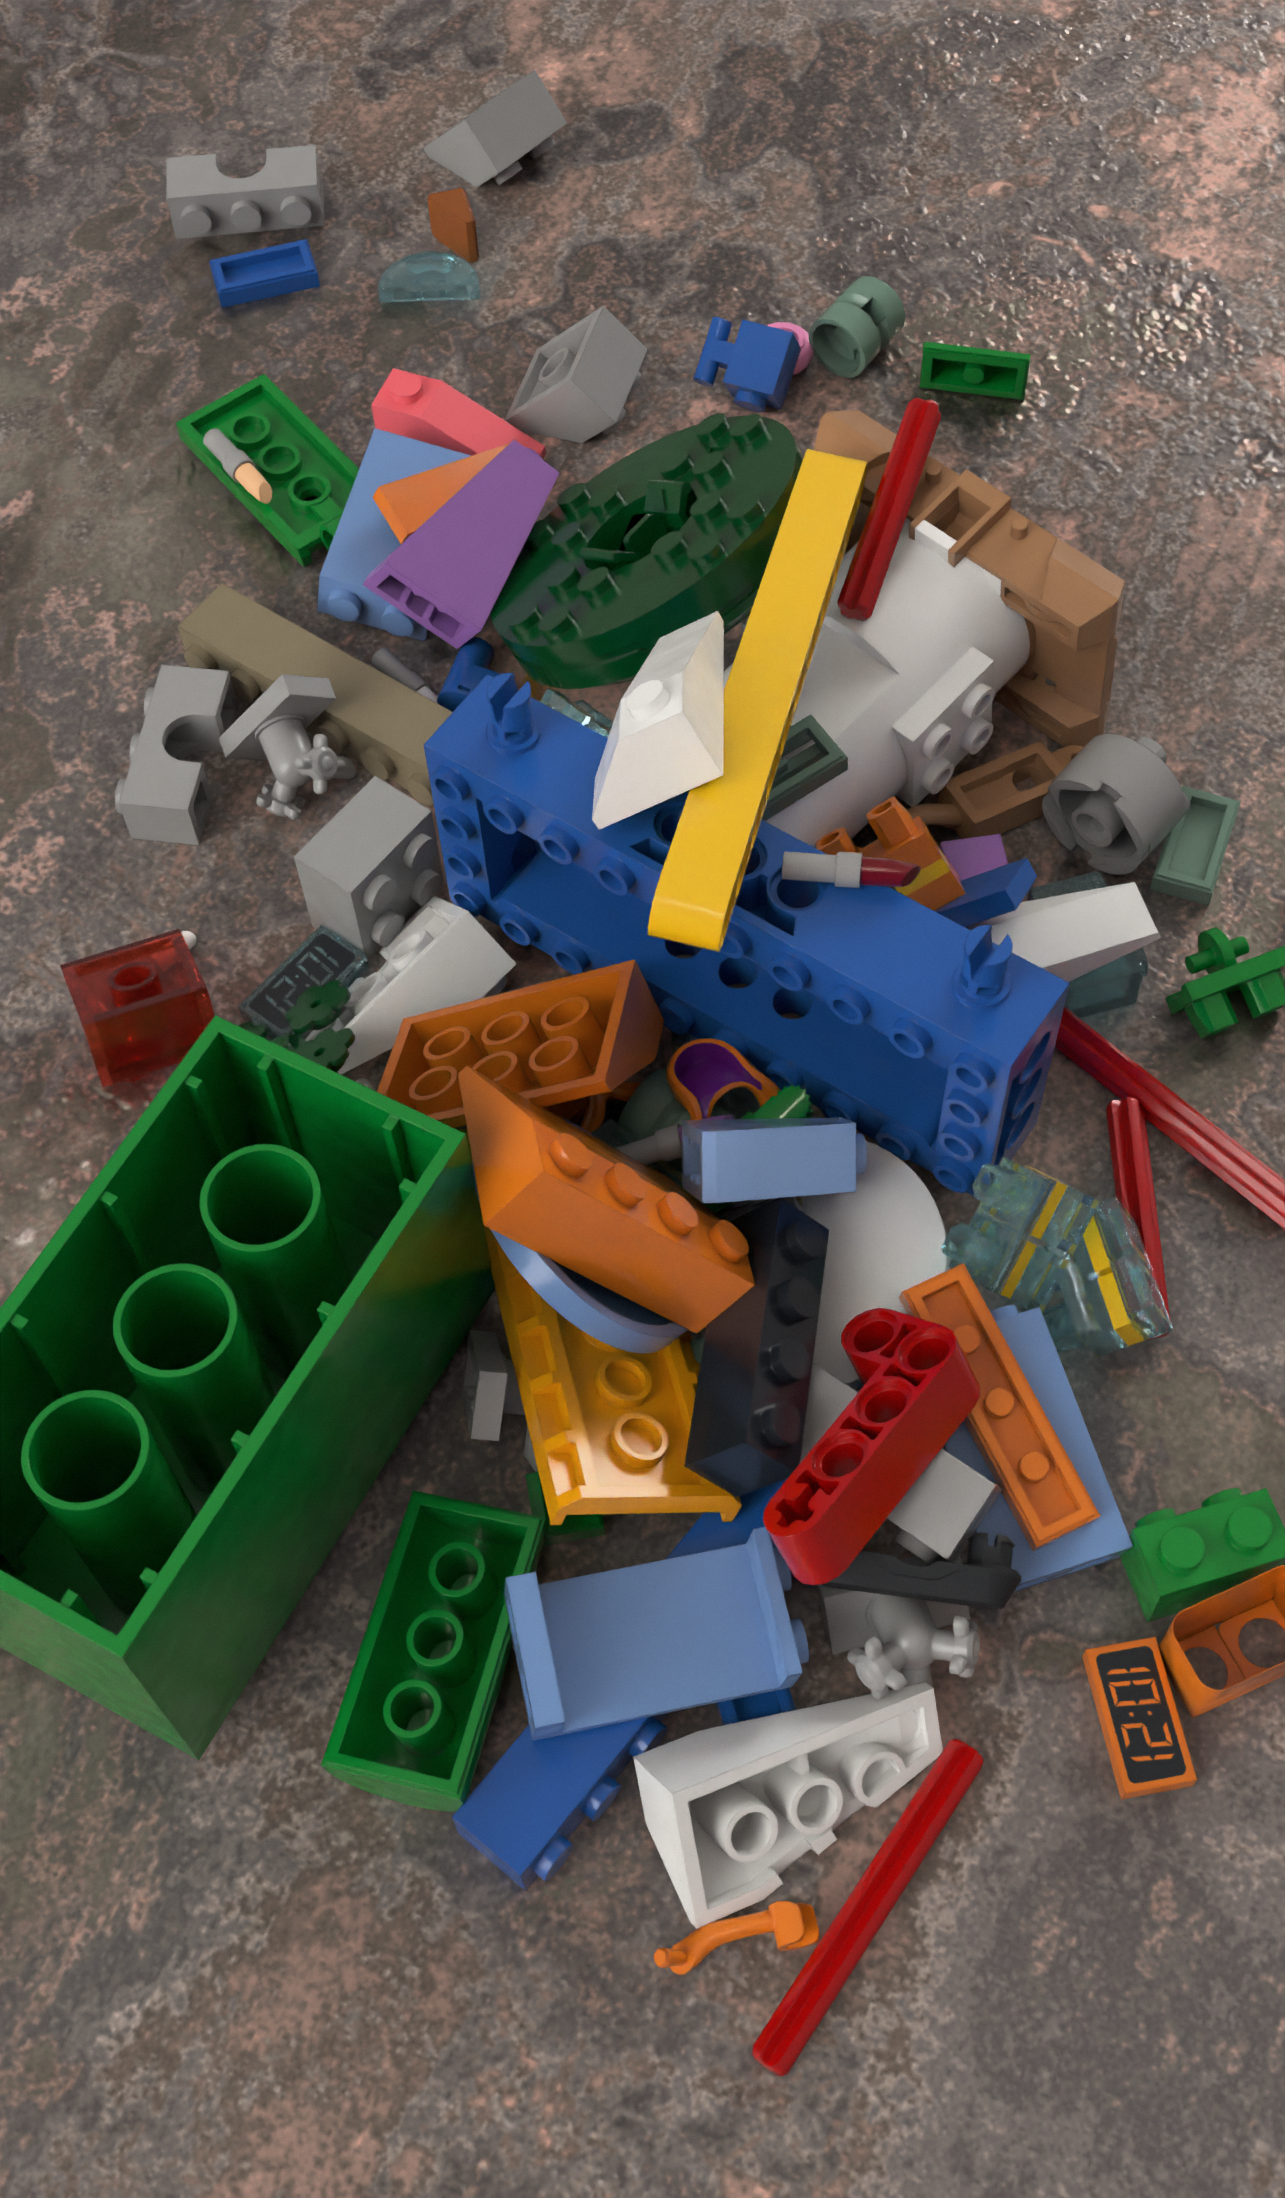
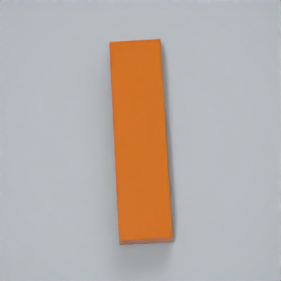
(1007, 1418)

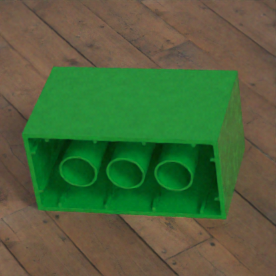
(221, 1372)

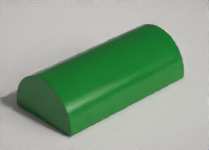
(433, 1653)

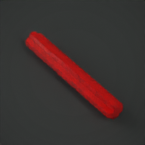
(889, 509)
(1134, 1179)

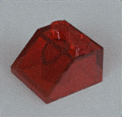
(139, 1006)

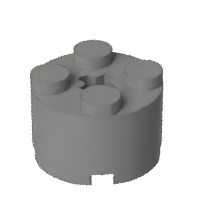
(1115, 802)

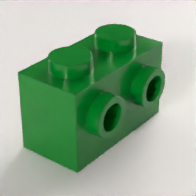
(1202, 1551)

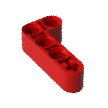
(879, 1445)

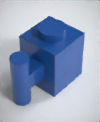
(756, 366)

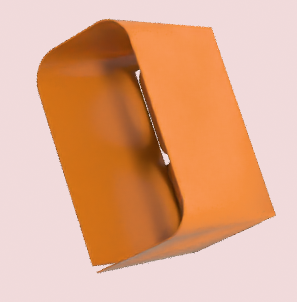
(1195, 1627)

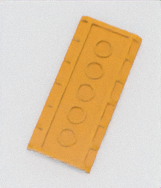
(602, 1418)

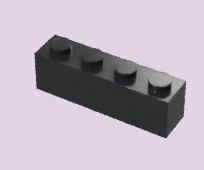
(761, 1357)

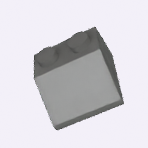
(500, 133)
(579, 380)

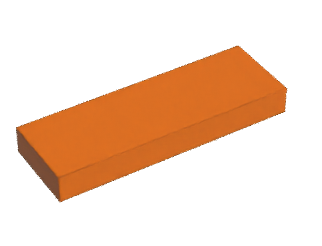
(417, 497)

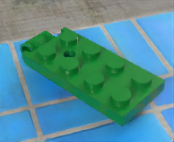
(288, 454)

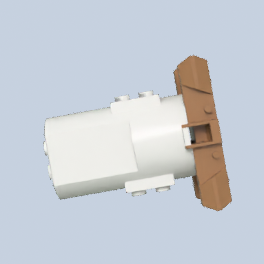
(965, 616)

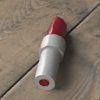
(848, 869)

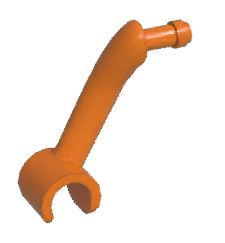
(791, 1922)

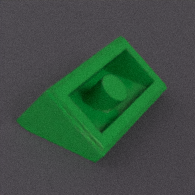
(974, 370)

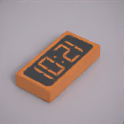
(1139, 1718)

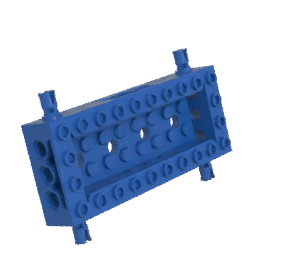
(903, 1013)

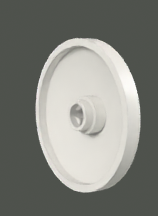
(876, 1248)

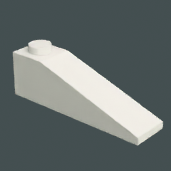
(666, 725)
(1077, 929)
(430, 965)
(763, 1791)

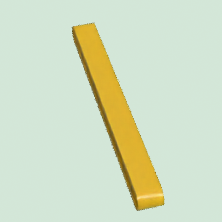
(760, 701)

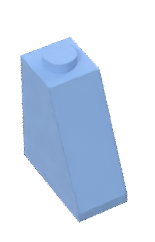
(770, 1158)

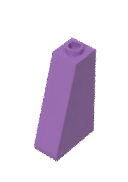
(465, 551)

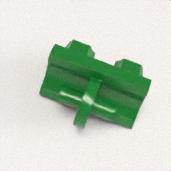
(1207, 998)

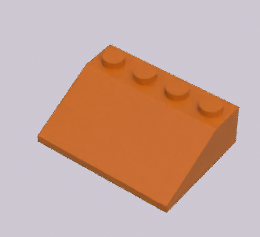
(538, 1040)
(599, 1209)

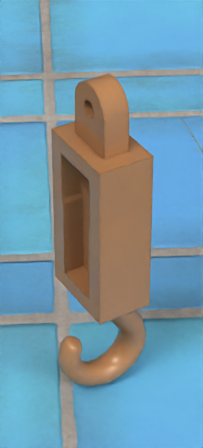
(986, 798)

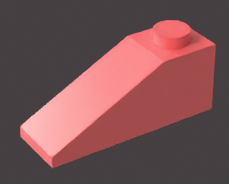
(442, 416)

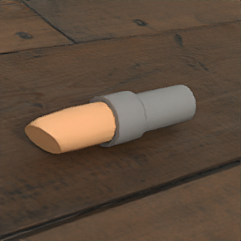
(238, 465)

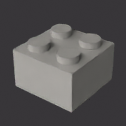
(371, 867)

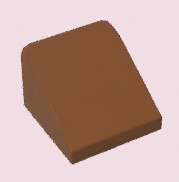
(454, 222)

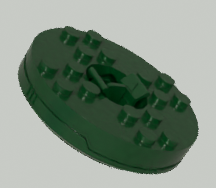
(648, 551)

